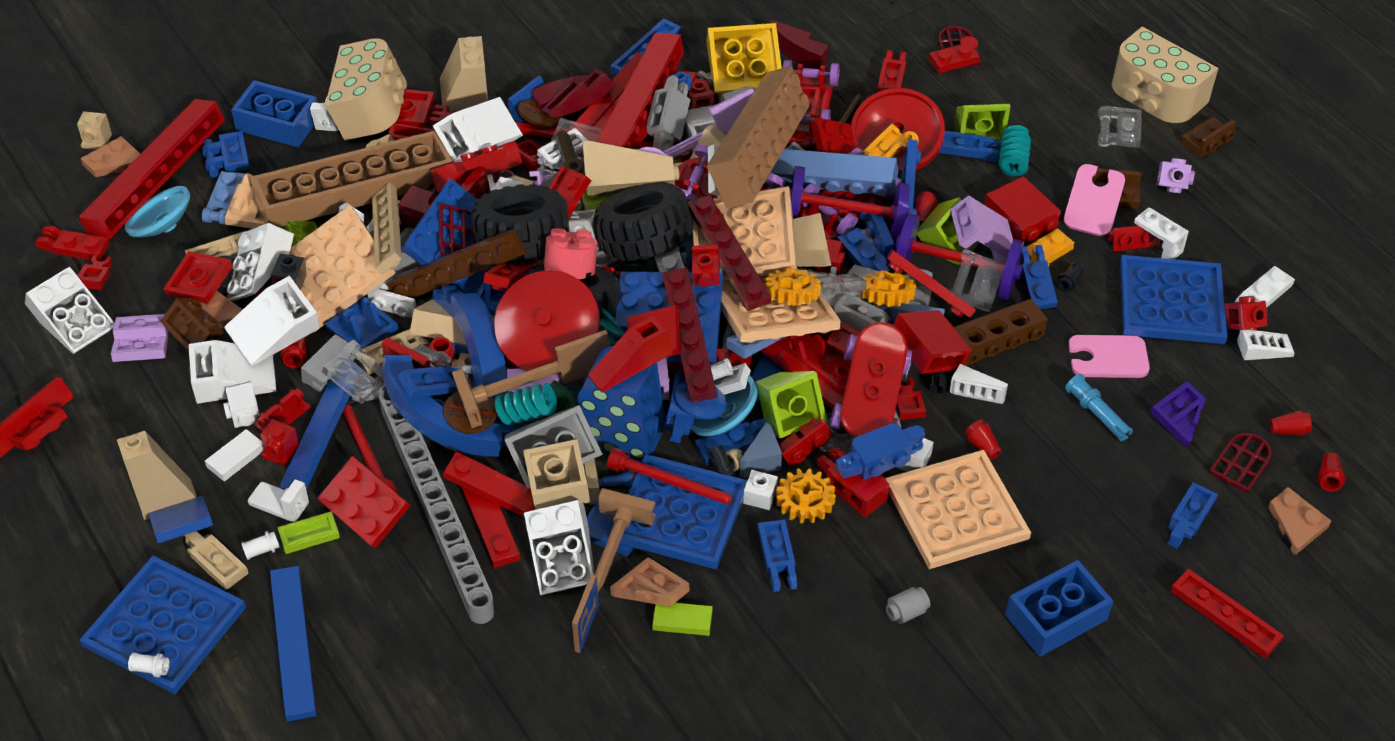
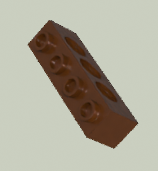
(1002, 330)

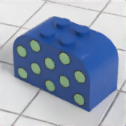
(627, 414)

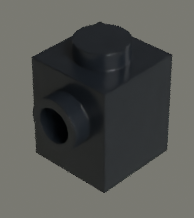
(289, 266)

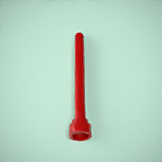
(364, 446)
(620, 461)

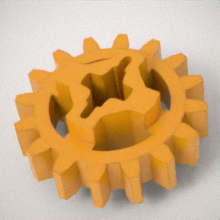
(793, 286)
(888, 288)
(805, 495)

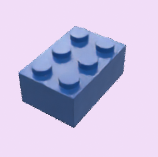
(274, 113)
(1058, 608)

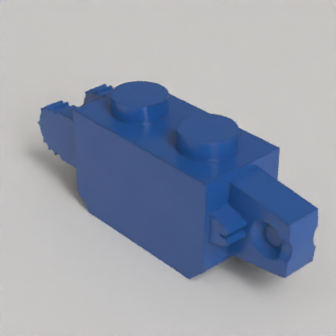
(675, 419)
(880, 451)

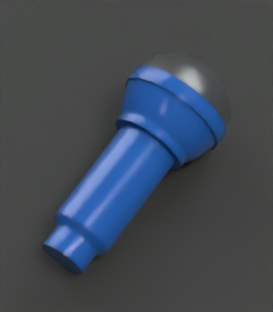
(625, 479)

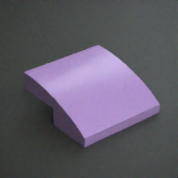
(139, 338)

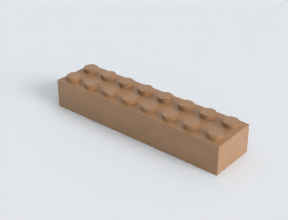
(758, 137)
(349, 178)

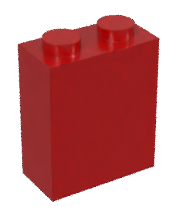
(1026, 209)
(932, 341)

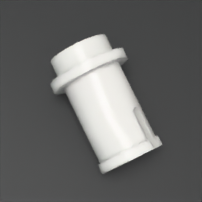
(721, 369)
(260, 545)
(156, 665)

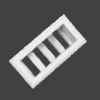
(1251, 345)
(977, 385)

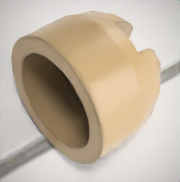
(734, 457)

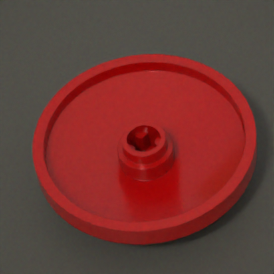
(908, 112)
(543, 314)

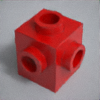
(1246, 314)

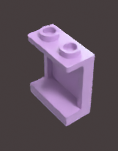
(979, 223)

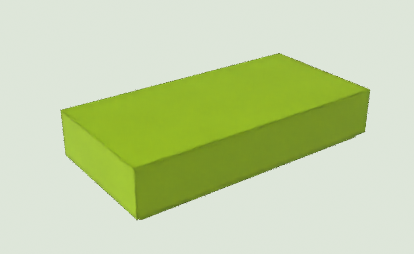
(308, 532)
(683, 619)

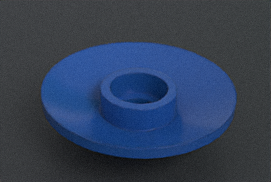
(704, 409)

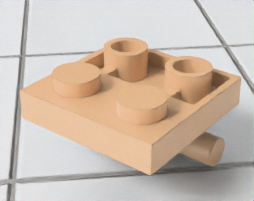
(243, 208)

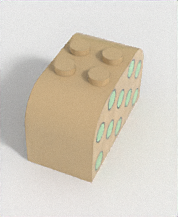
(1162, 77)
(365, 89)

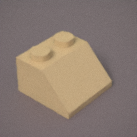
(556, 474)

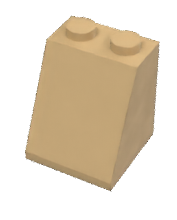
(464, 75)

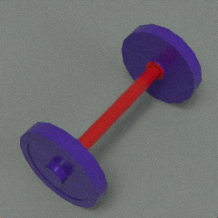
(897, 212)
(907, 244)

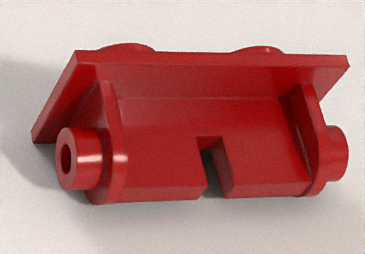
(1132, 238)
(286, 411)
(814, 435)

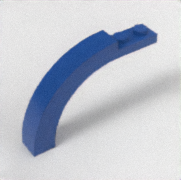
(479, 334)
(428, 415)

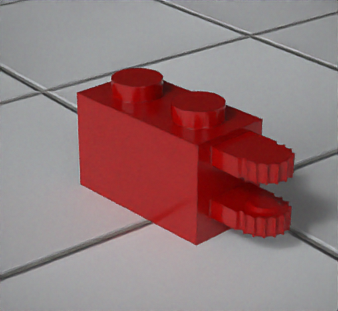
(858, 493)

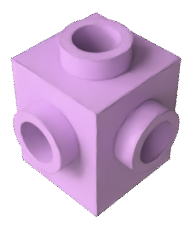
(1167, 179)

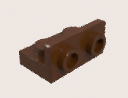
(1208, 136)
(1131, 193)
(190, 322)

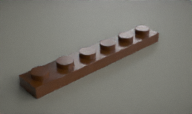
(458, 265)

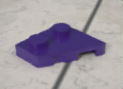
(1180, 412)

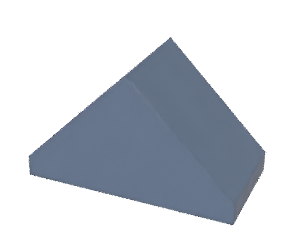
(763, 454)

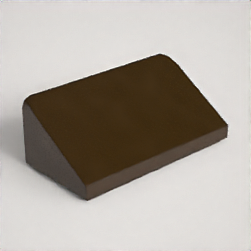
(848, 111)

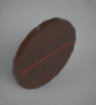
(534, 115)
(457, 418)

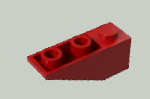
(633, 352)

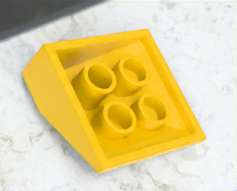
(742, 55)

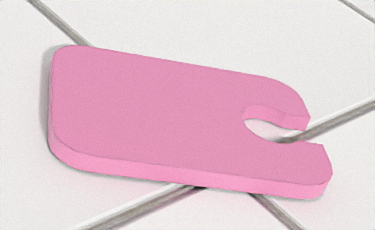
(1093, 207)
(1112, 356)

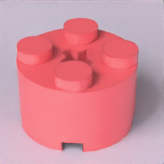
(571, 252)

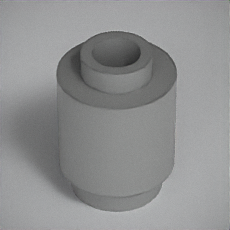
(907, 605)

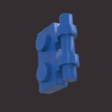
(233, 152)

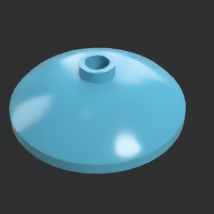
(159, 213)
(737, 409)

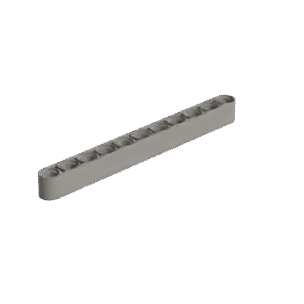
(437, 507)

